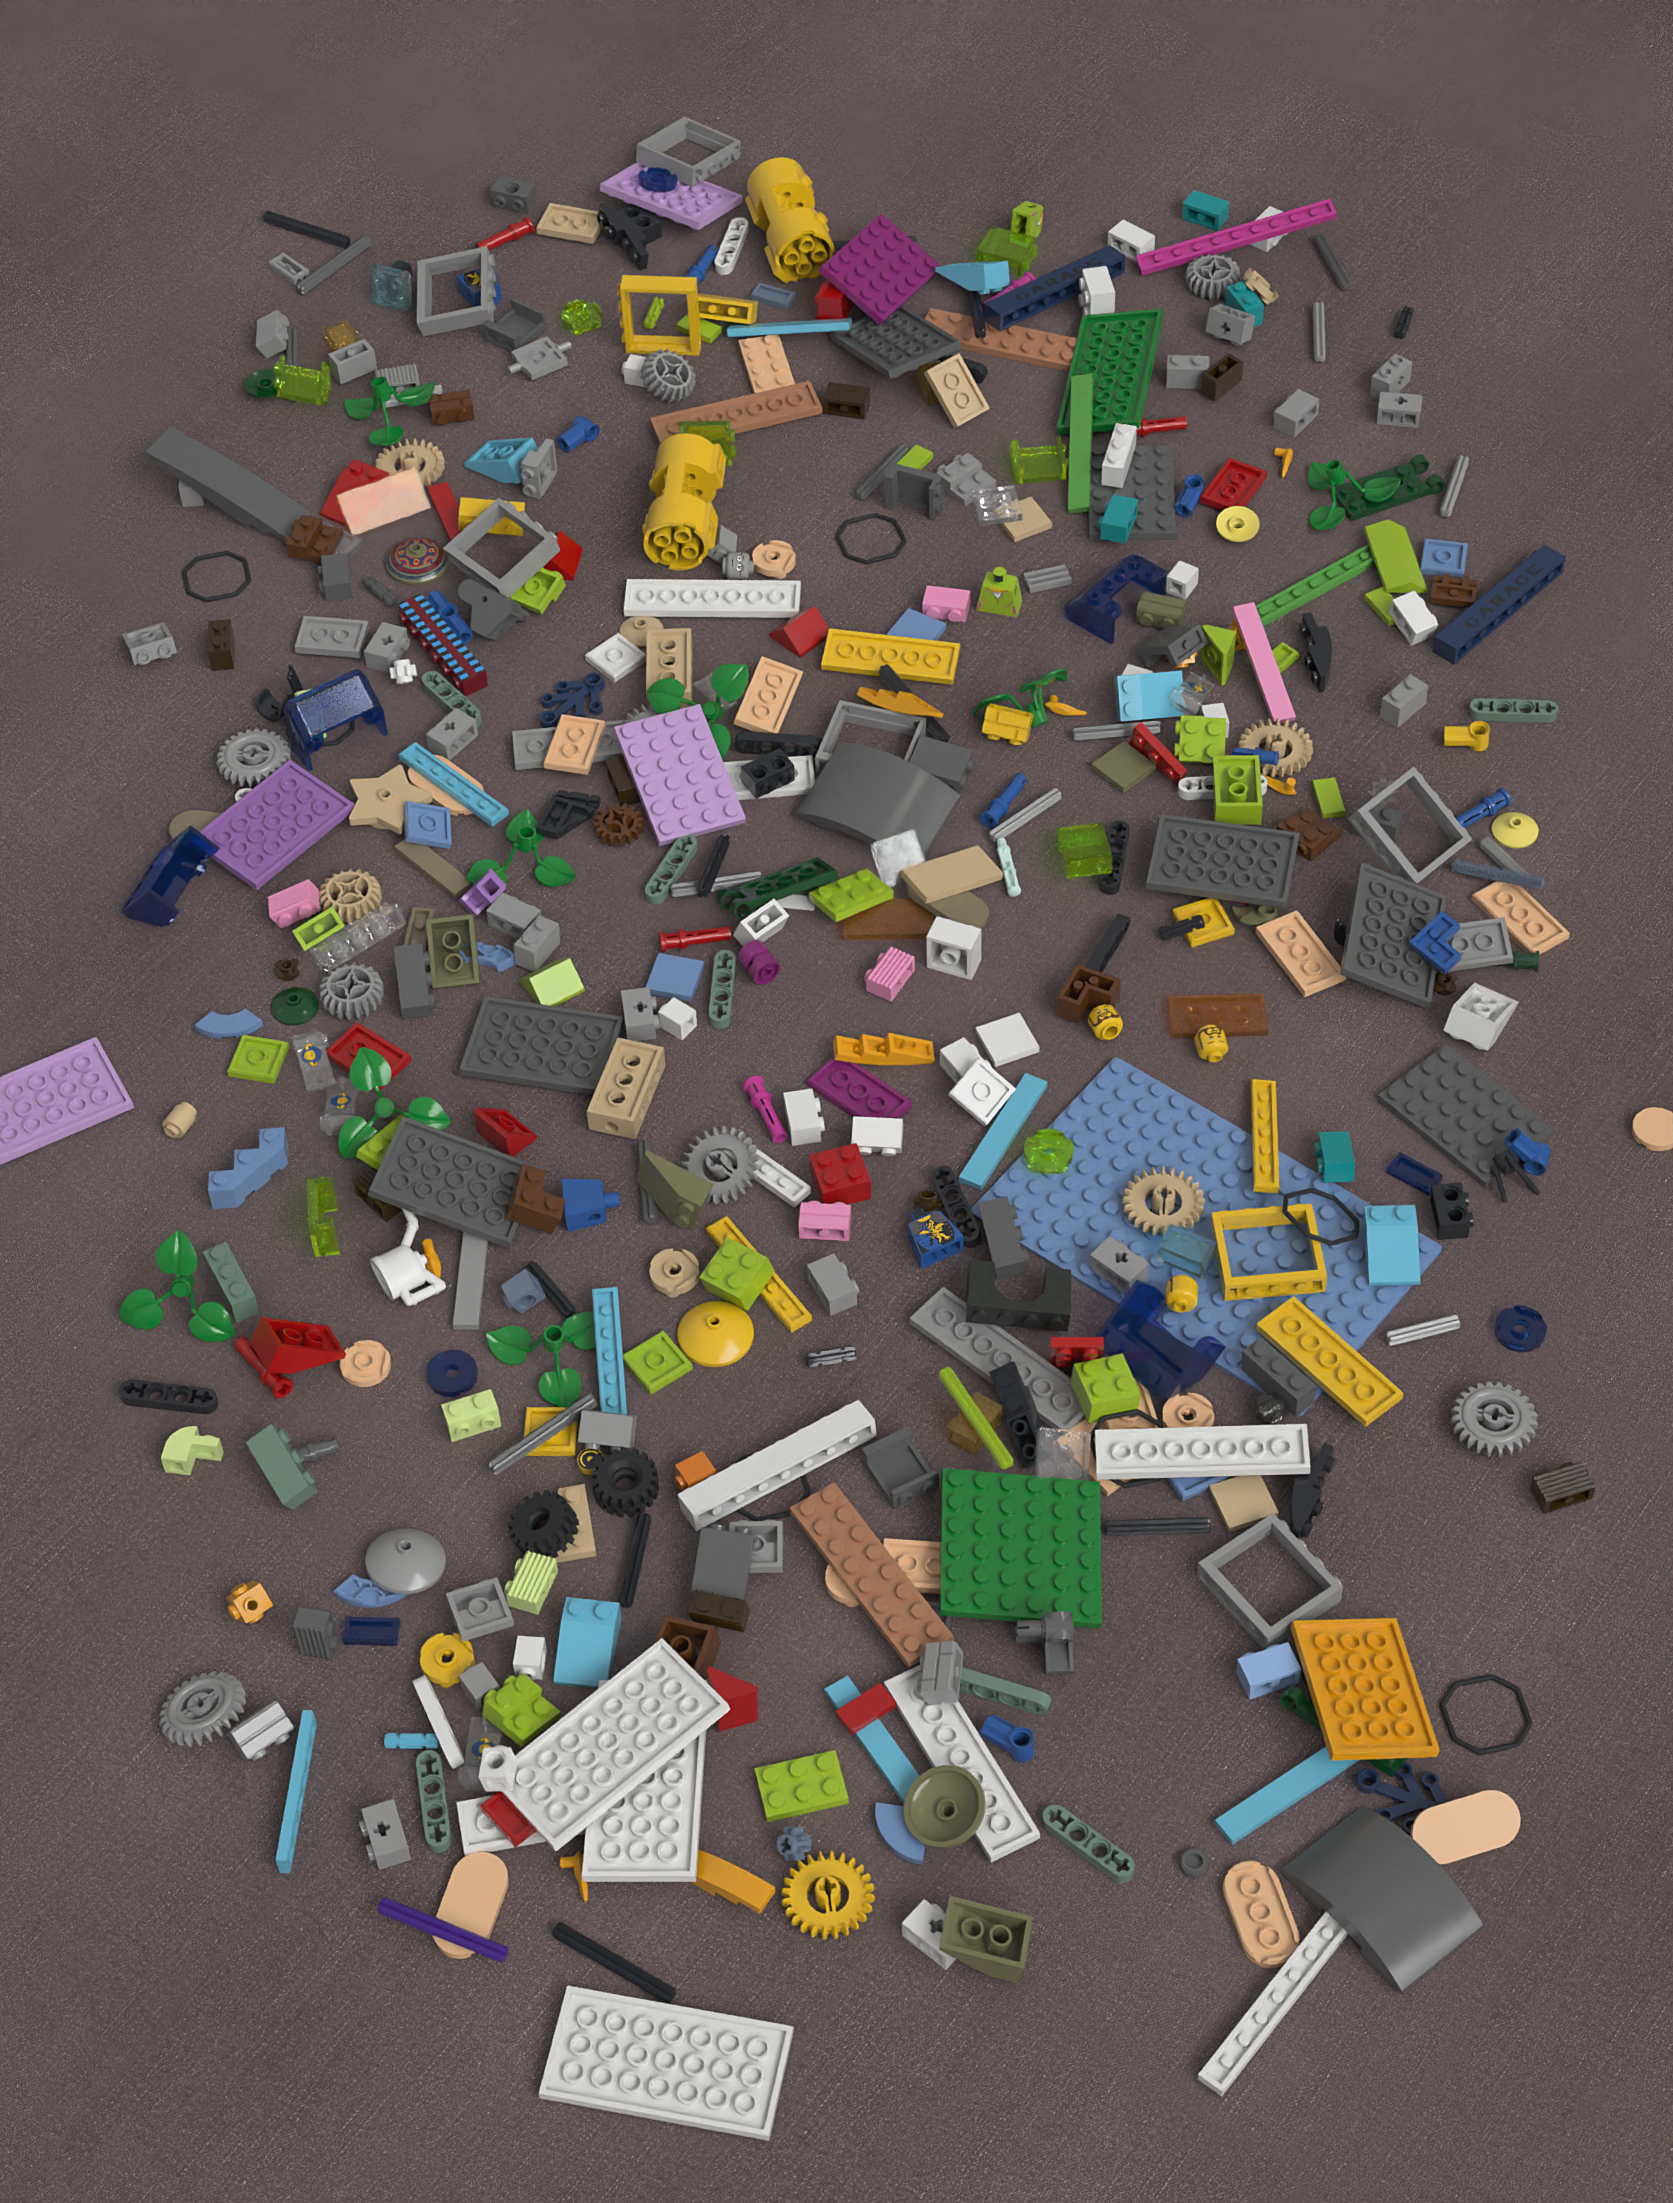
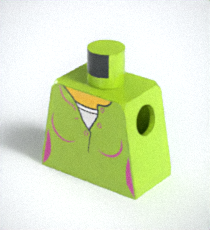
(1027, 218)
(1000, 593)

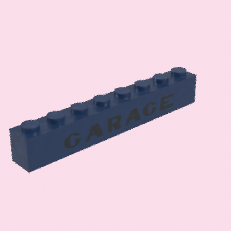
(1049, 289)
(1498, 604)

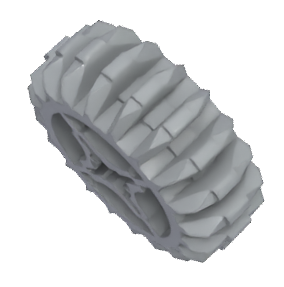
(1211, 275)
(668, 375)
(351, 991)

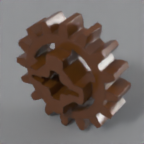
(618, 824)

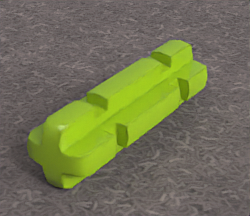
(653, 313)

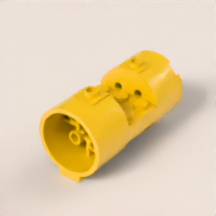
(784, 209)
(682, 518)

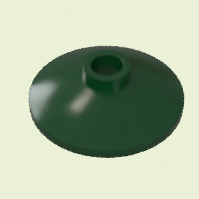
(261, 383)
(295, 1006)

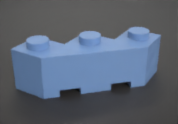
(250, 1170)

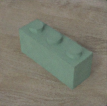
(231, 1282)
(282, 1466)

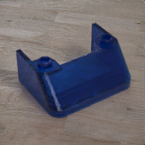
(330, 707)
(168, 877)

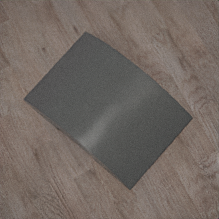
(877, 797)
(1385, 1896)

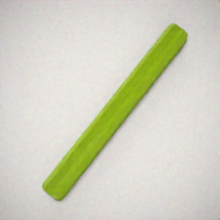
(976, 1418)

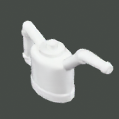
(405, 1270)

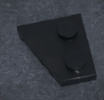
(562, 817)

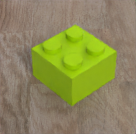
(737, 1274)
(1104, 1387)

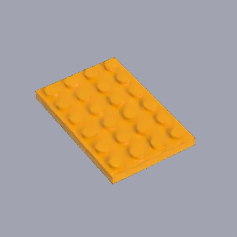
(1364, 1689)

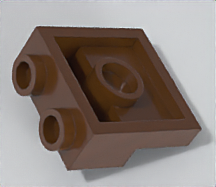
(312, 539)
(1315, 832)

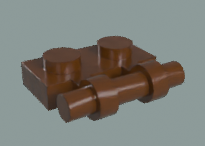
(1453, 591)

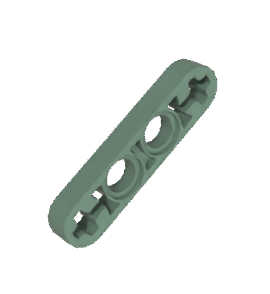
(453, 698)
(1513, 713)
(674, 870)
(722, 989)
(1004, 1692)
(431, 1801)
(1085, 1846)

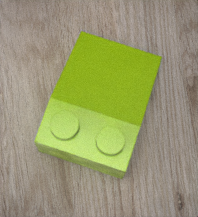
(1237, 789)

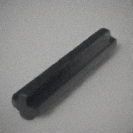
(551, 1291)

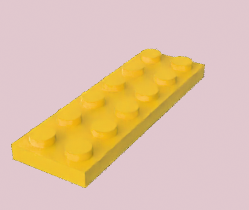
(907, 656)
(1329, 1361)

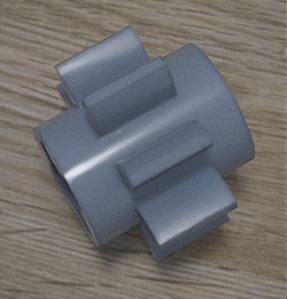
(793, 1843)

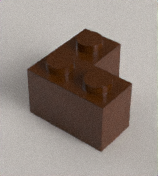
(1084, 990)
(530, 1204)

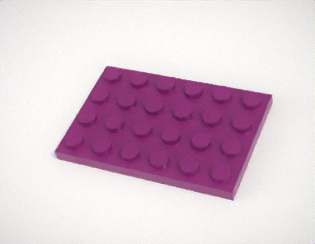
(880, 269)

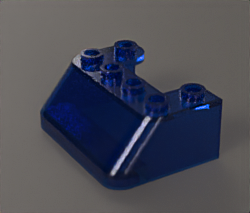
(1093, 605)
(1150, 1350)

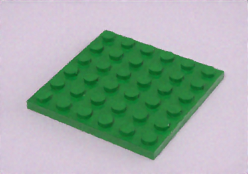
(1019, 1547)

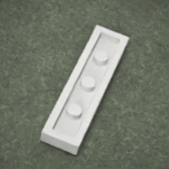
(777, 1179)

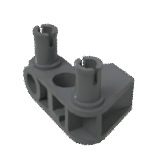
(491, 610)
(1056, 1636)

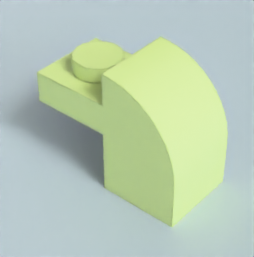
(186, 1446)

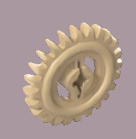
(412, 456)
(1276, 740)
(1171, 1185)

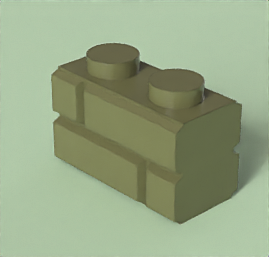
(1160, 610)

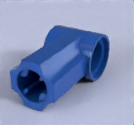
(581, 430)
(1190, 495)
(1532, 1153)
(1008, 1736)

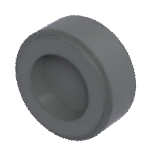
(1194, 1863)

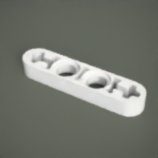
(734, 246)
(1196, 782)
(439, 1721)

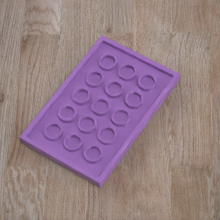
(275, 823)

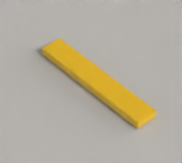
(1264, 1136)
(775, 1292)

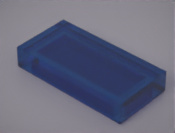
(1413, 1173)
(371, 1631)

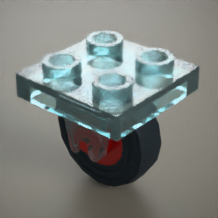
(392, 285)

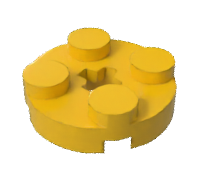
(431, 1658)

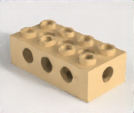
(673, 647)
(622, 1104)

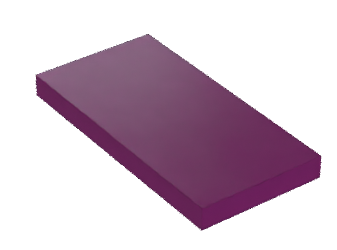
(857, 1091)

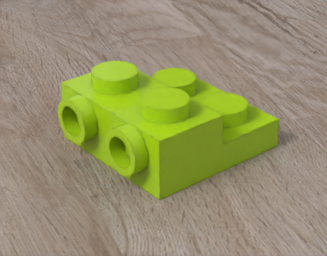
(540, 590)
(1200, 739)
(519, 1709)

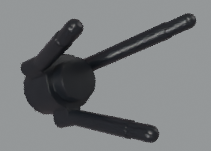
(1506, 1164)

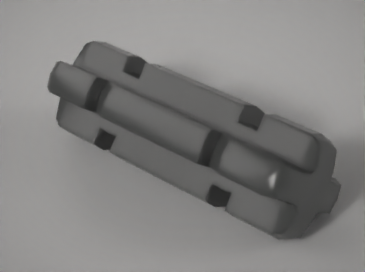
(380, 591)

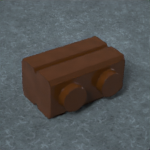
(451, 407)

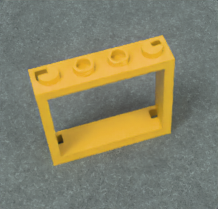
(660, 284)
(1267, 1284)

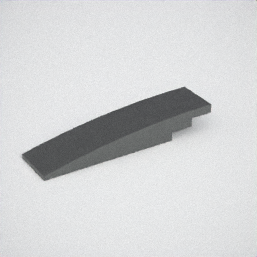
(226, 484)

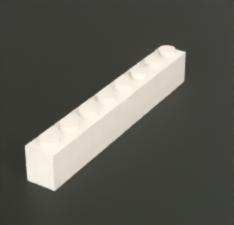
(777, 1465)

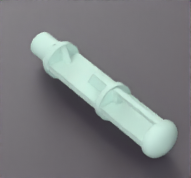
(1009, 871)

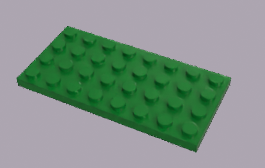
(1121, 357)

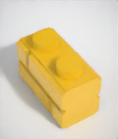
(1007, 724)

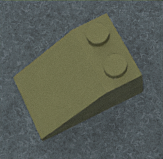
(445, 940)
(674, 1189)
(986, 1938)

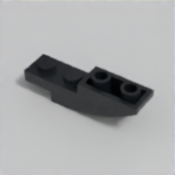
(625, 232)
(1318, 650)
(1020, 1410)
(1307, 1493)

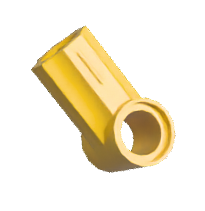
(1474, 736)

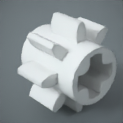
(403, 671)

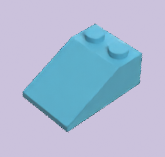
(979, 276)
(501, 459)
(1146, 695)
(1391, 1245)
(587, 1642)

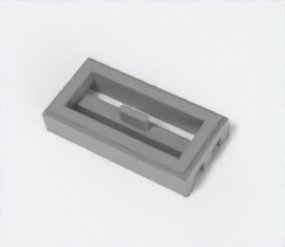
(285, 269)
(1047, 578)

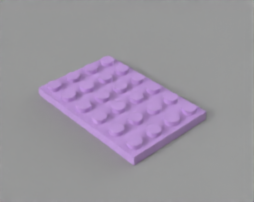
(684, 204)
(679, 774)
(58, 1098)

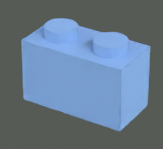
(1268, 1670)

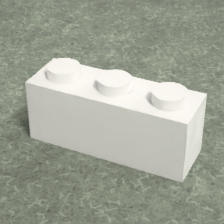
(1119, 455)

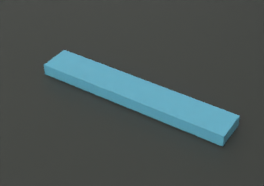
(789, 327)
(453, 784)
(1003, 1132)
(609, 1350)
(877, 1742)
(296, 1792)
(1280, 1795)

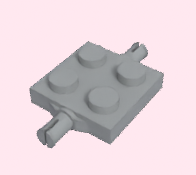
(539, 358)

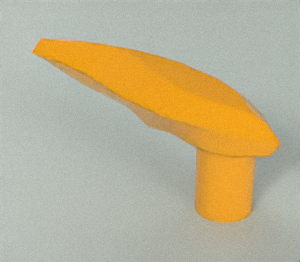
(1287, 455)
(1062, 709)
(1281, 787)
(433, 1262)
(577, 1863)

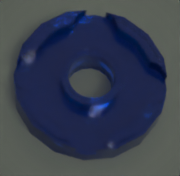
(657, 179)
(1517, 1340)
(449, 1361)

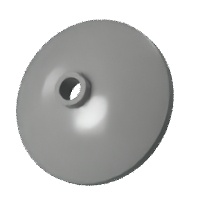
(405, 1561)

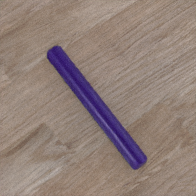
(443, 1929)

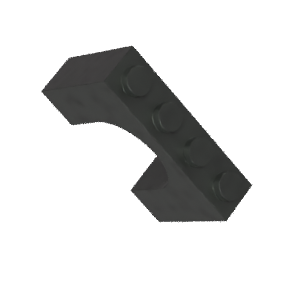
(988, 1306)

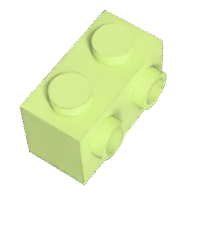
(471, 1415)

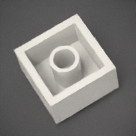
(1097, 291)
(954, 948)

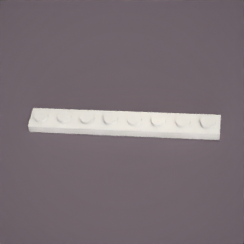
(1272, 2005)

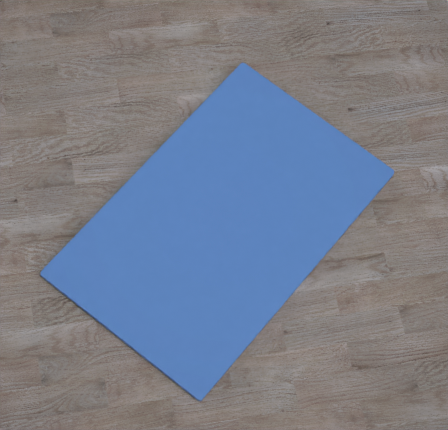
(1138, 1123)

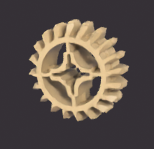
(349, 890)

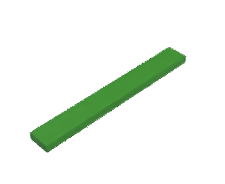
(1080, 443)
(1315, 585)

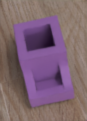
(482, 892)

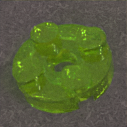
(590, 318)
(1048, 1163)

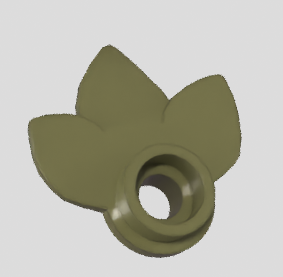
(1255, 914)

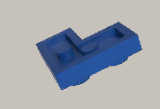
(1432, 942)

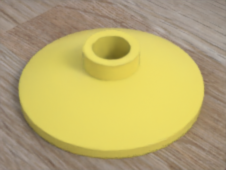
(1237, 524)
(1514, 830)

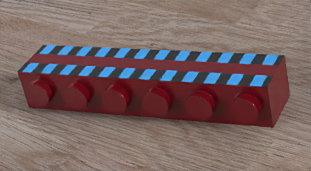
(442, 645)

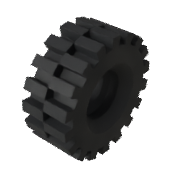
(623, 1466)
(554, 1534)

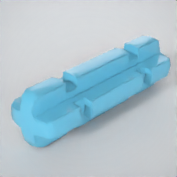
(411, 1740)

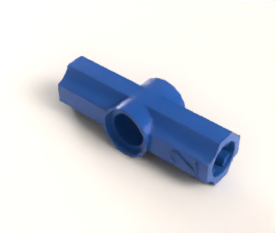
(450, 615)

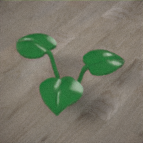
(382, 393)
(1333, 474)
(727, 679)
(1036, 706)
(522, 833)
(369, 1072)
(143, 1311)
(557, 1387)

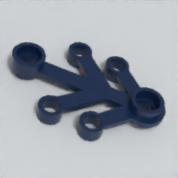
(591, 685)
(1411, 1800)

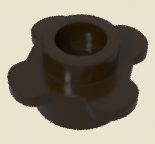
(287, 969)
(1445, 983)
(927, 1200)

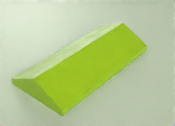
(1394, 558)

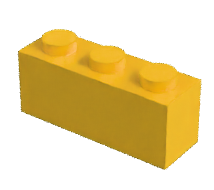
(727, 308)
(471, 508)

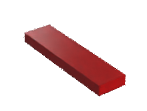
(446, 508)

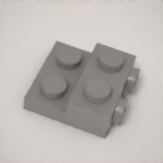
(538, 469)
(963, 477)
(149, 643)
(769, 1547)
(479, 1609)

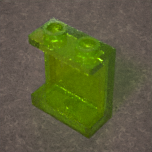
(1008, 246)
(302, 383)
(715, 432)
(1038, 463)
(1084, 850)
(322, 1199)

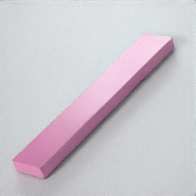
(1263, 663)

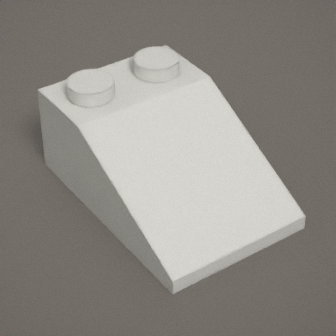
(1479, 1016)

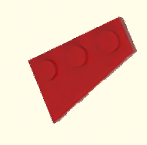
(1155, 751)

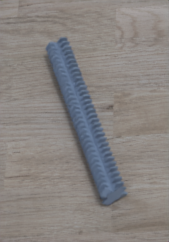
(1498, 875)

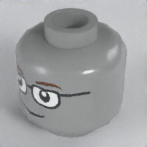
(737, 566)

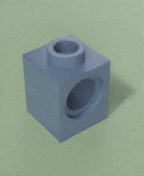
(523, 1291)

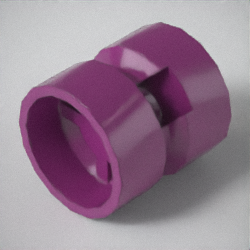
(759, 962)

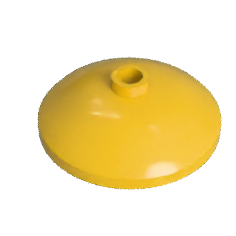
(719, 1343)

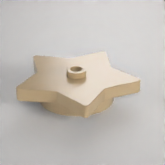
(383, 800)

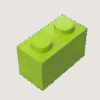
(318, 928)

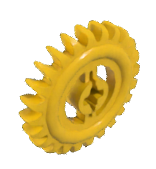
(831, 1872)

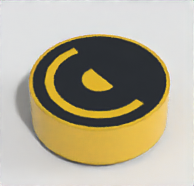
(588, 1459)

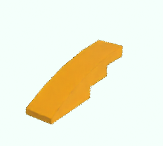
(901, 702)
(890, 1050)
(732, 1882)

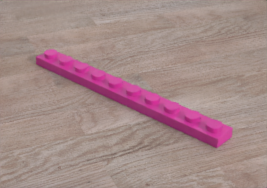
(1236, 236)

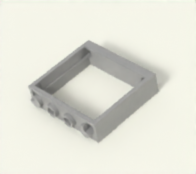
(651, 150)
(461, 318)
(519, 573)
(869, 717)
(1386, 848)
(1237, 1604)

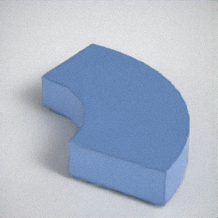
(492, 956)
(220, 1026)
(364, 1593)
(896, 1834)

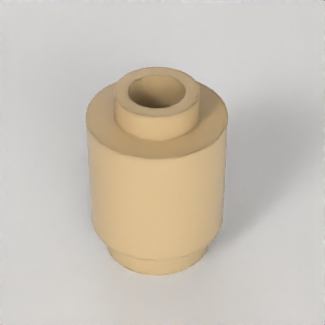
(179, 1120)

